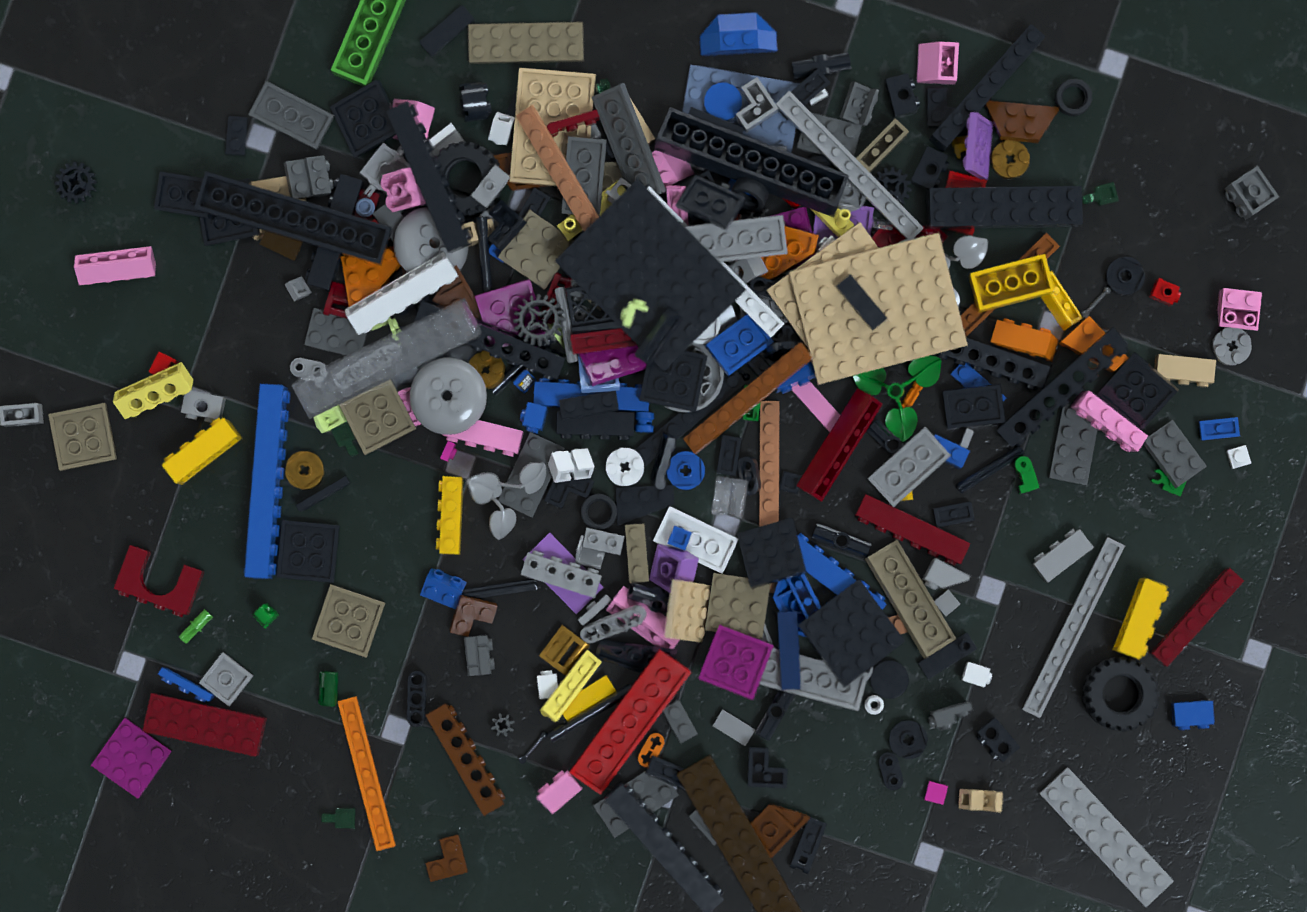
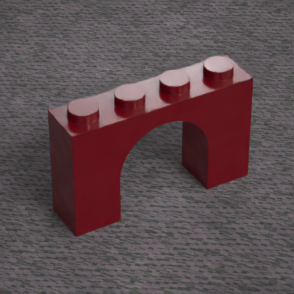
(131, 583)

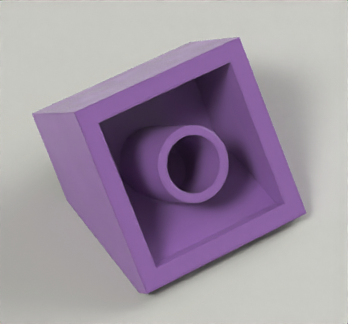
(672, 564)

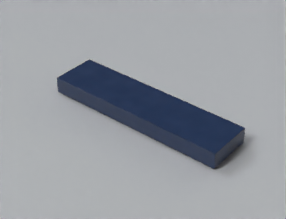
(789, 650)

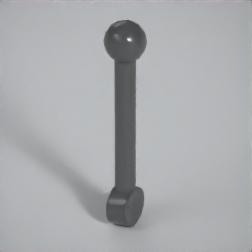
(1085, 313)

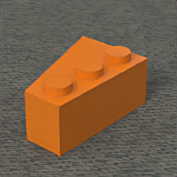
(1085, 336)
(1025, 339)

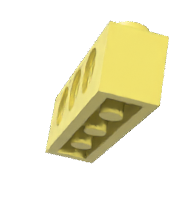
(177, 375)

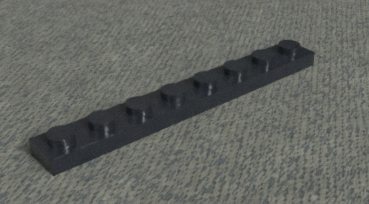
(685, 421)

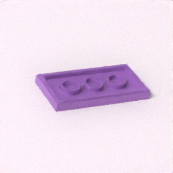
(552, 547)

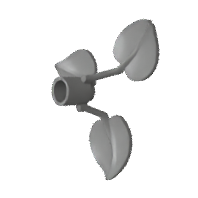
(969, 251)
(488, 487)

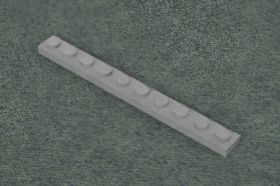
(849, 165)
(1073, 627)

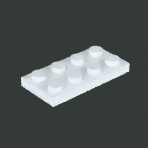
(706, 542)

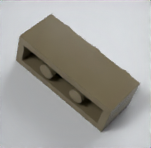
(882, 145)
(636, 553)

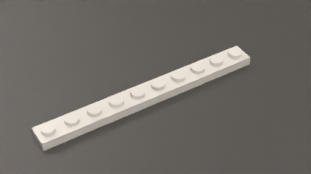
(748, 300)

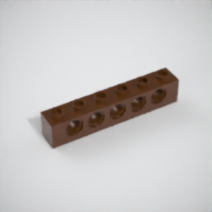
(485, 804)

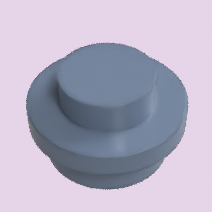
(365, 207)

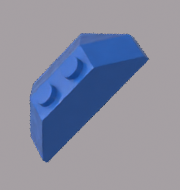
(738, 35)
(796, 595)

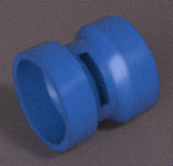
(644, 422)

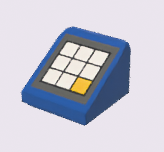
(524, 381)

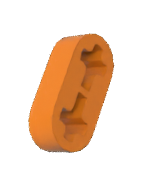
(646, 748)

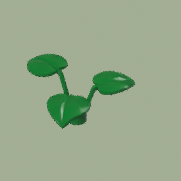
(901, 421)

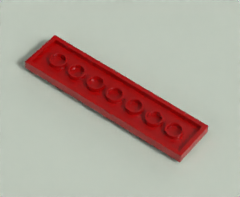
(630, 721)

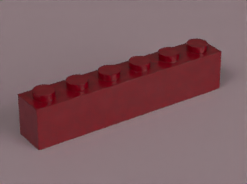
(839, 444)
(912, 529)
(1196, 617)

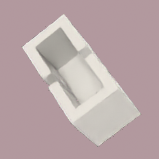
(576, 462)

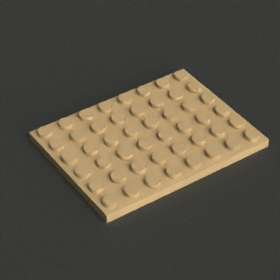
(907, 285)

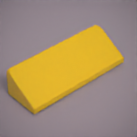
(1061, 305)
(589, 697)

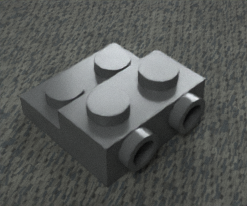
(308, 177)
(1250, 193)
(944, 717)

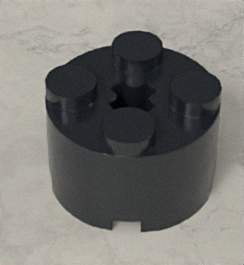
(474, 101)

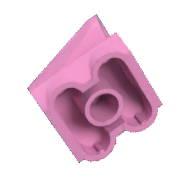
(402, 190)

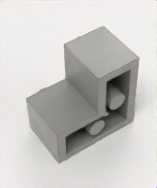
(760, 105)

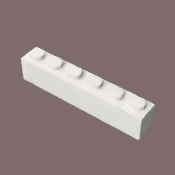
(401, 293)

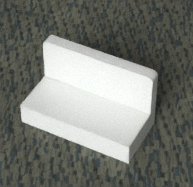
(445, 137)

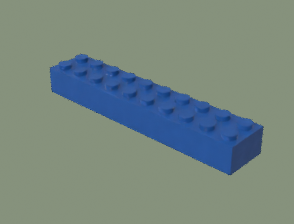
(266, 481)

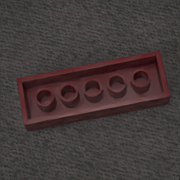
(204, 724)

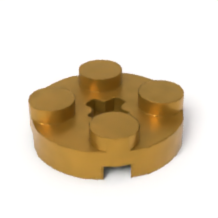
(1010, 148)
(496, 368)
(306, 459)

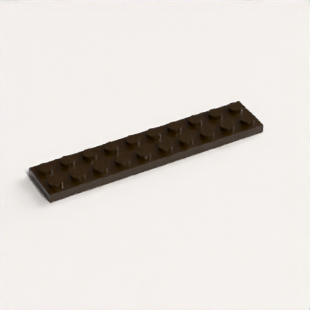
(736, 837)

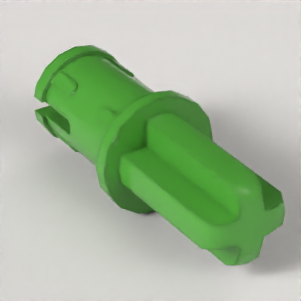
(195, 626)

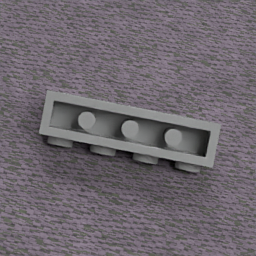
(560, 574)

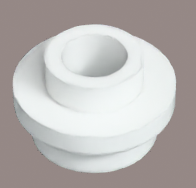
(878, 709)

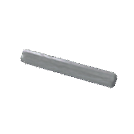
(567, 331)

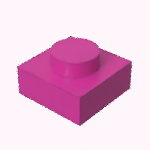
(449, 452)

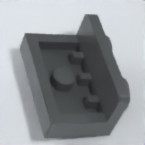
(859, 104)

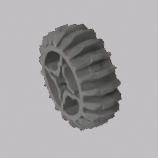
(546, 314)

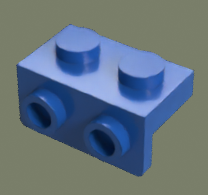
(443, 588)

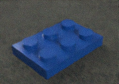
(738, 344)

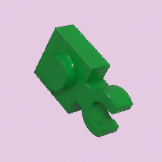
(1167, 485)

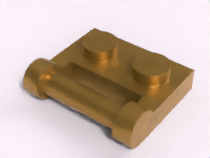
(559, 645)

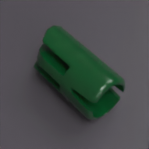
(328, 688)

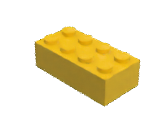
(1011, 283)
(201, 451)
(1140, 618)

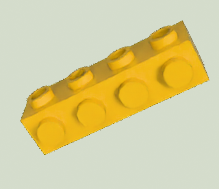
(450, 515)

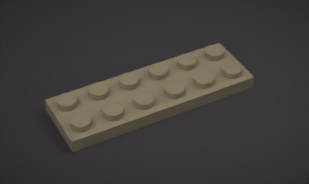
(526, 42)
(910, 599)

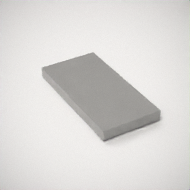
(909, 466)

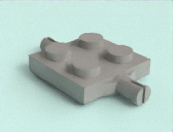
(382, 162)

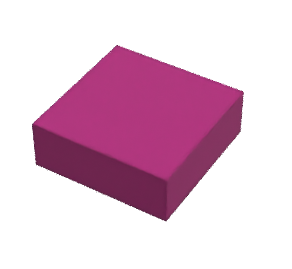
(936, 792)

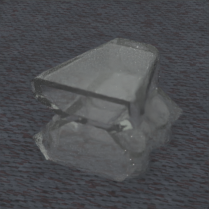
(730, 497)

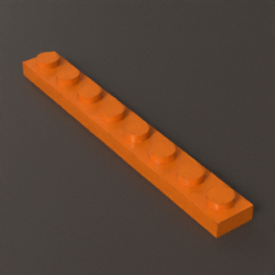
(366, 773)

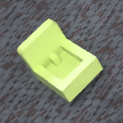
(628, 314)
(329, 419)

